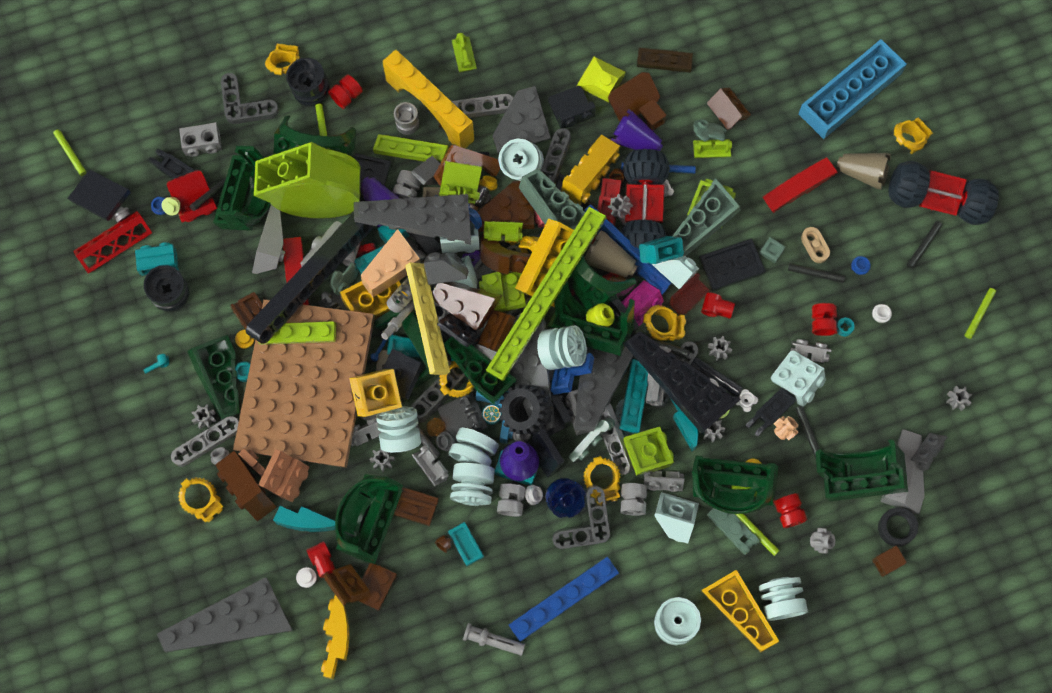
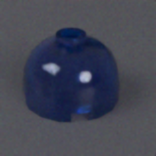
(565, 497)

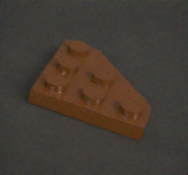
(508, 206)

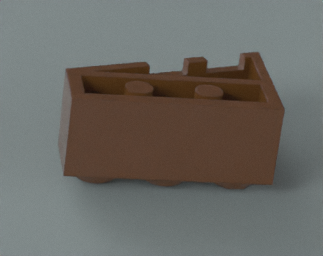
(244, 486)

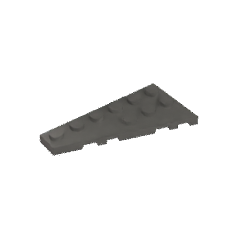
(424, 216)
(530, 371)
(598, 387)
(238, 617)

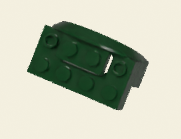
(288, 138)
(239, 175)
(593, 288)
(412, 329)
(599, 337)
(715, 472)
(866, 472)
(384, 498)

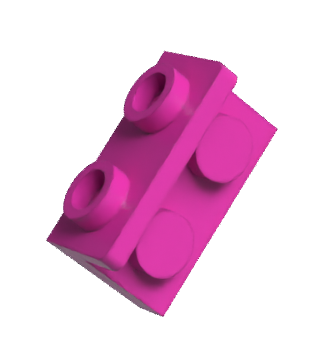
(645, 297)

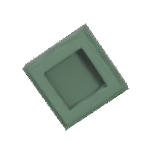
(772, 250)

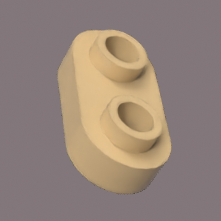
(816, 245)

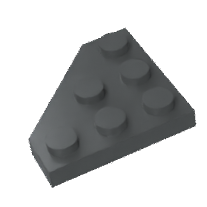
(522, 120)

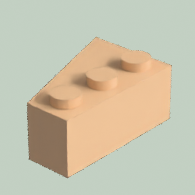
(389, 265)

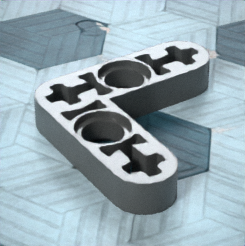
(241, 109)
(590, 530)

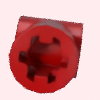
(716, 306)
(321, 557)

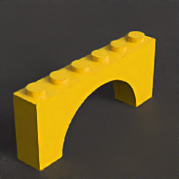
(405, 76)

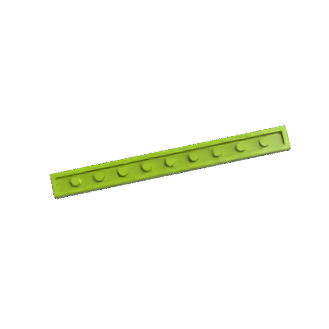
(546, 294)

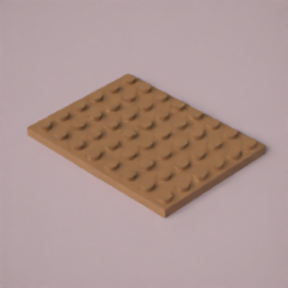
(302, 392)

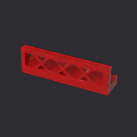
(108, 236)

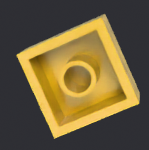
(375, 392)

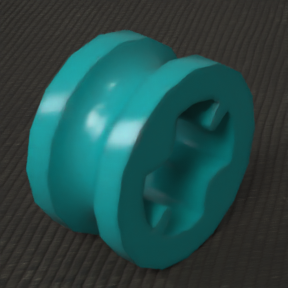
(841, 332)

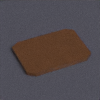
(633, 95)

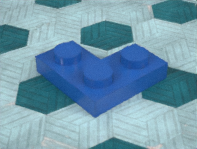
(564, 377)

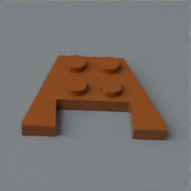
(465, 156)

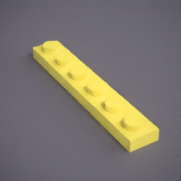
(427, 319)

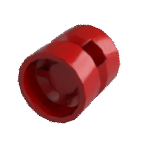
(343, 93)
(824, 319)
(790, 509)

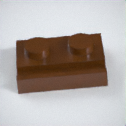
(247, 308)
(496, 330)
(416, 507)
(379, 583)
(347, 584)

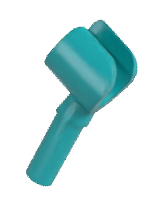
(163, 361)

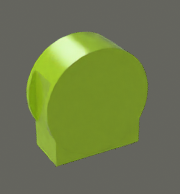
(309, 181)

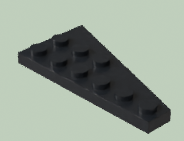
(684, 384)

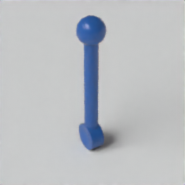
(374, 357)

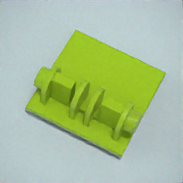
(460, 180)

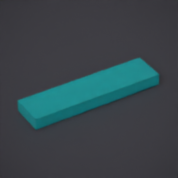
(634, 398)

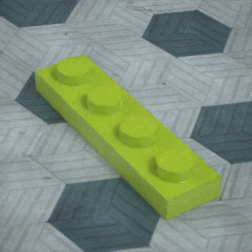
(409, 148)
(304, 333)

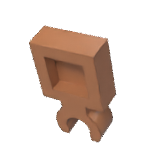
(251, 459)

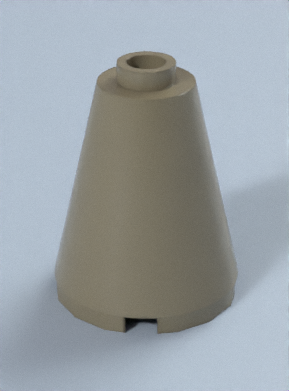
(866, 167)
(610, 257)

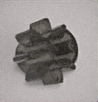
(484, 196)

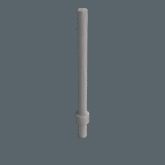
(396, 323)

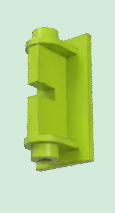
(463, 53)
(712, 148)
(494, 231)

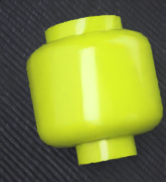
(601, 315)

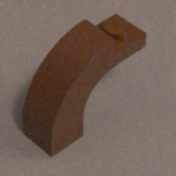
(500, 258)

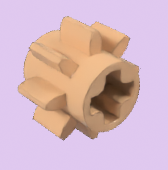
(786, 428)

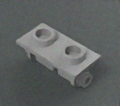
(818, 351)
(359, 433)
(435, 471)
(671, 482)

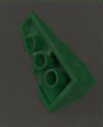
(474, 366)
(216, 369)

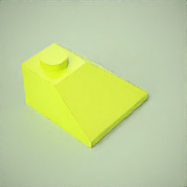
(601, 78)

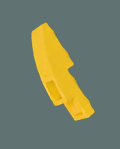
(338, 628)

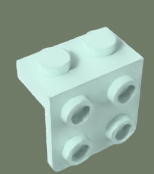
(799, 377)

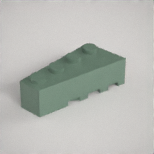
(549, 200)
(708, 216)

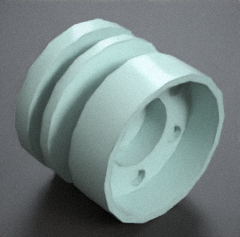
(562, 347)
(398, 429)
(472, 489)
(783, 598)

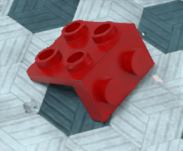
(187, 190)

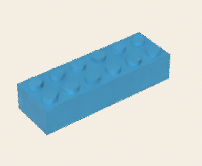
(852, 89)

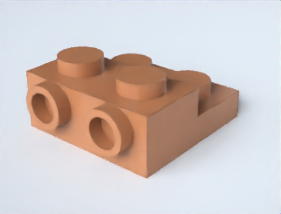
(284, 476)

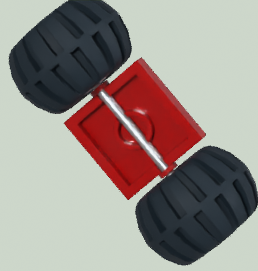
(646, 172)
(915, 185)

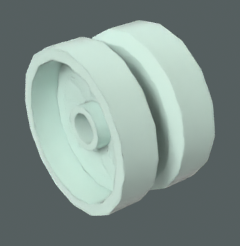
(512, 153)
(473, 447)
(685, 612)

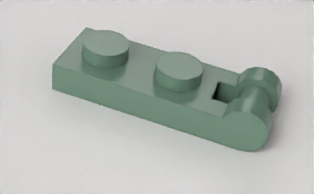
(592, 438)
(734, 529)

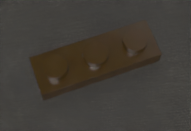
(664, 60)

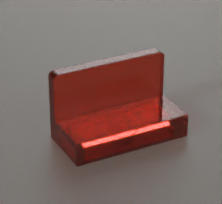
(688, 295)

